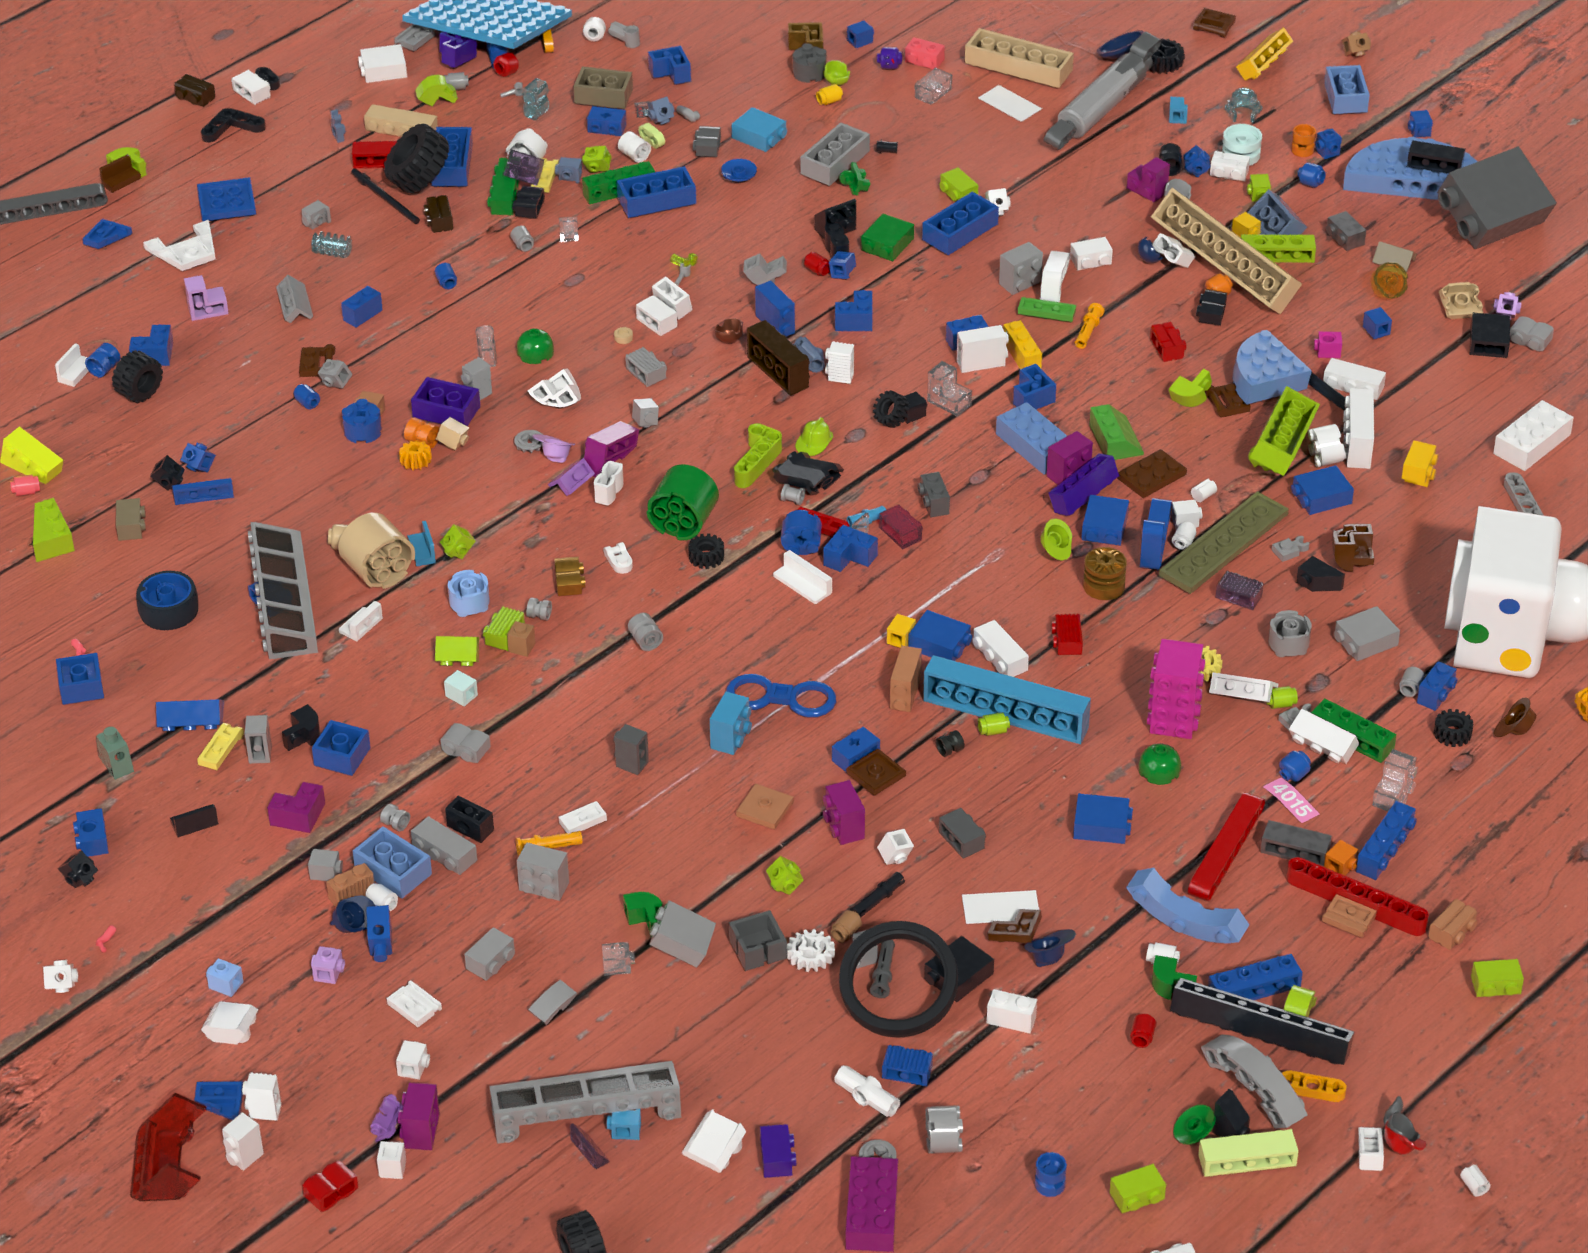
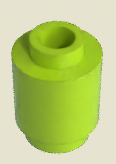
(1283, 697)
(993, 724)

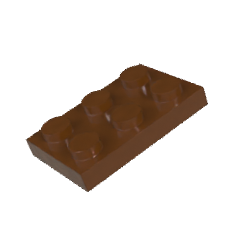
(1152, 473)

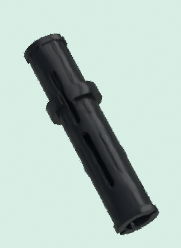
(883, 890)

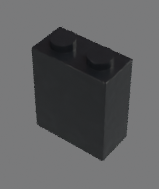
(1490, 335)
(972, 964)

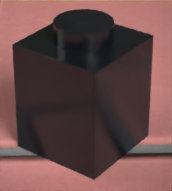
(917, 407)

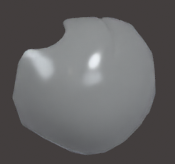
(1179, 185)

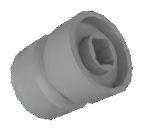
(645, 631)

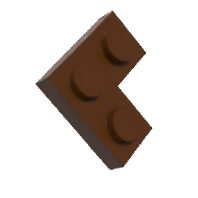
(1020, 930)

